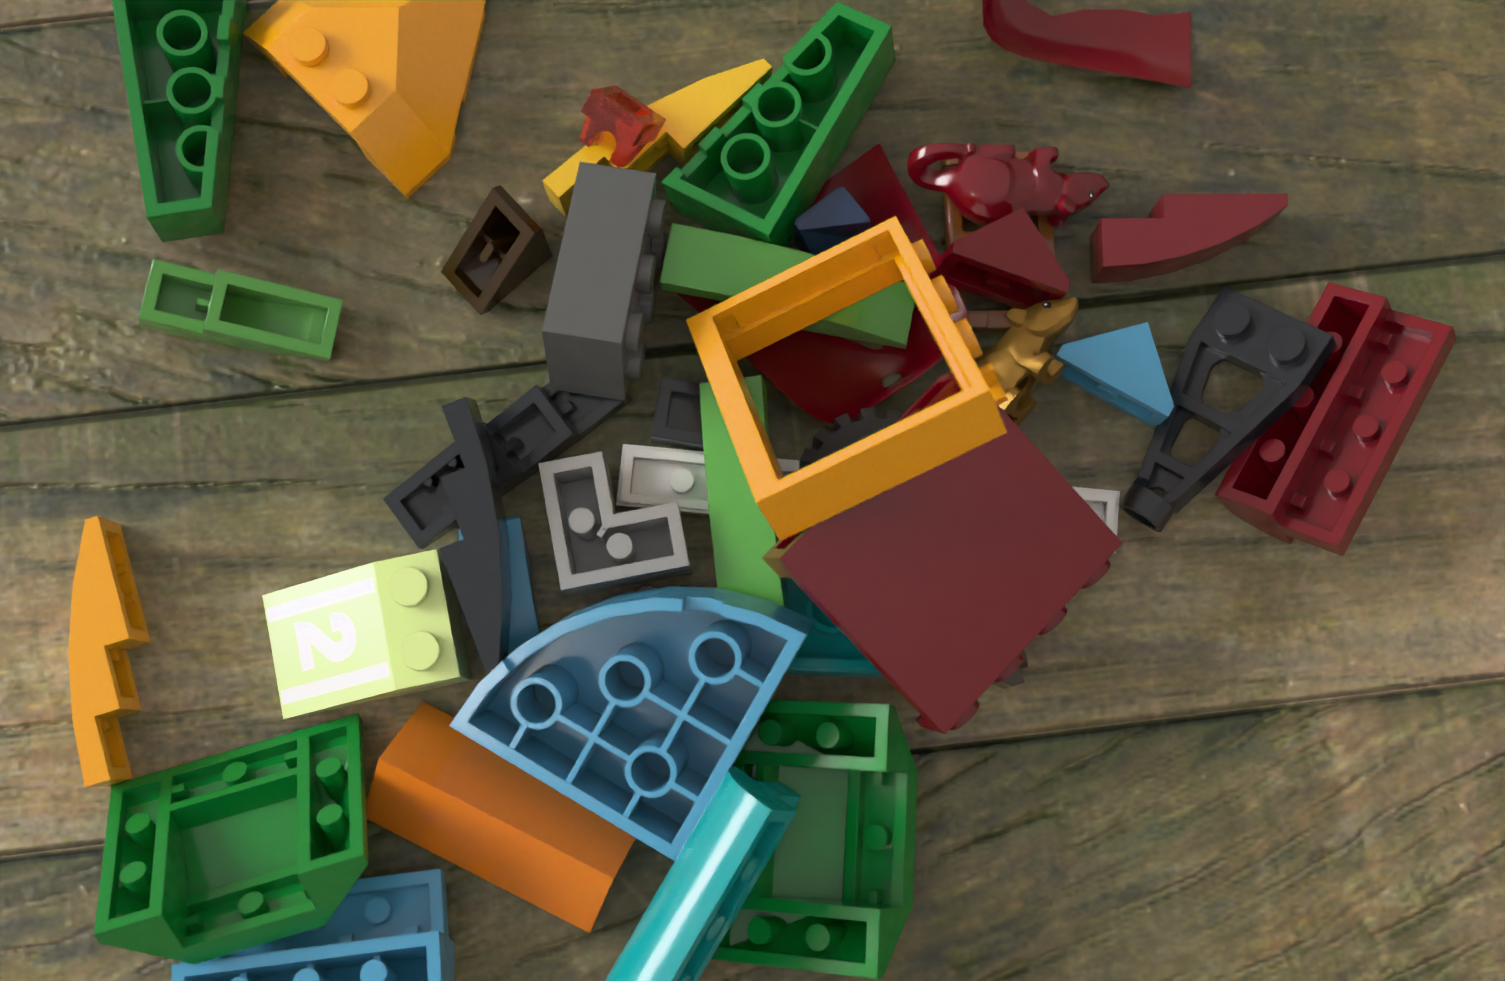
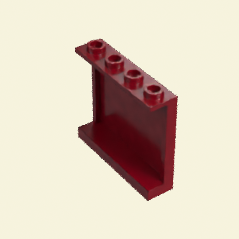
(953, 568)

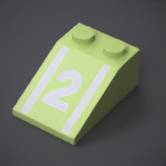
(366, 635)

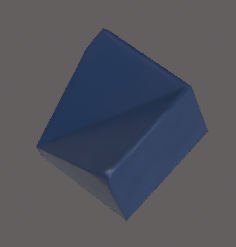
(830, 222)

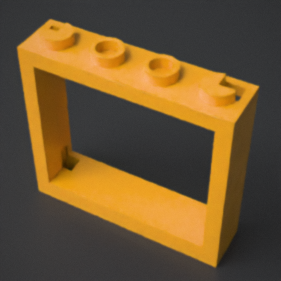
(805, 297)

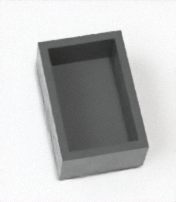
(604, 282)

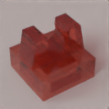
(622, 116)

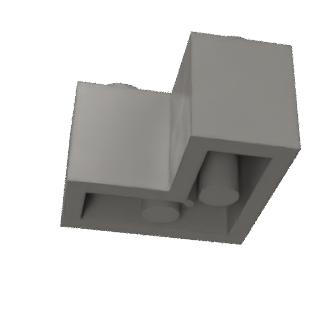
(595, 543)

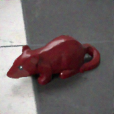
(996, 182)

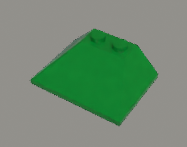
(235, 846)
(846, 862)

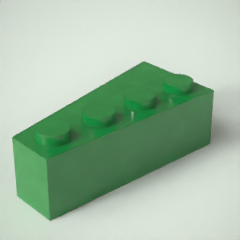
(182, 105)
(788, 133)

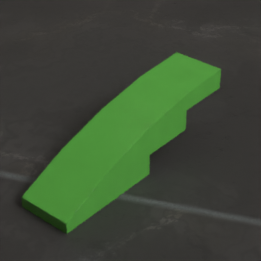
(726, 264)
(736, 522)

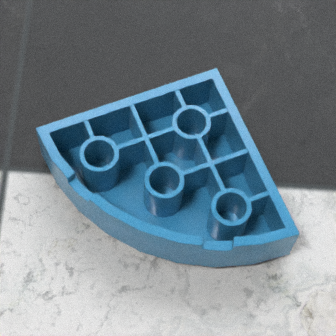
(639, 702)

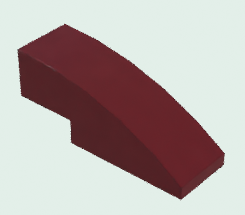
(1178, 234)

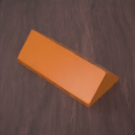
(495, 819)

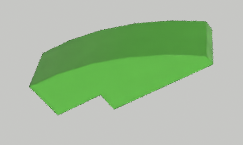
(239, 311)

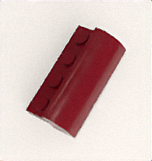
(1333, 447)

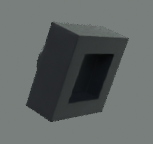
(678, 415)

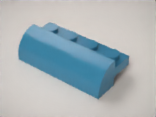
(378, 933)

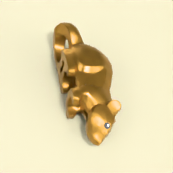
(1024, 353)

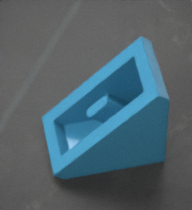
(1121, 371)

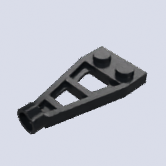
(1255, 339)

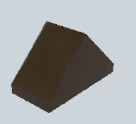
(496, 252)

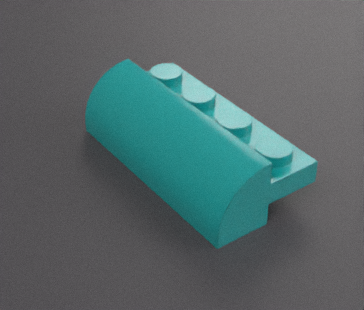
(708, 881)

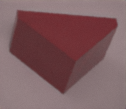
(1004, 263)

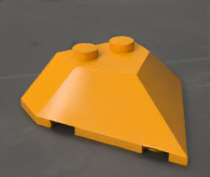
(381, 72)

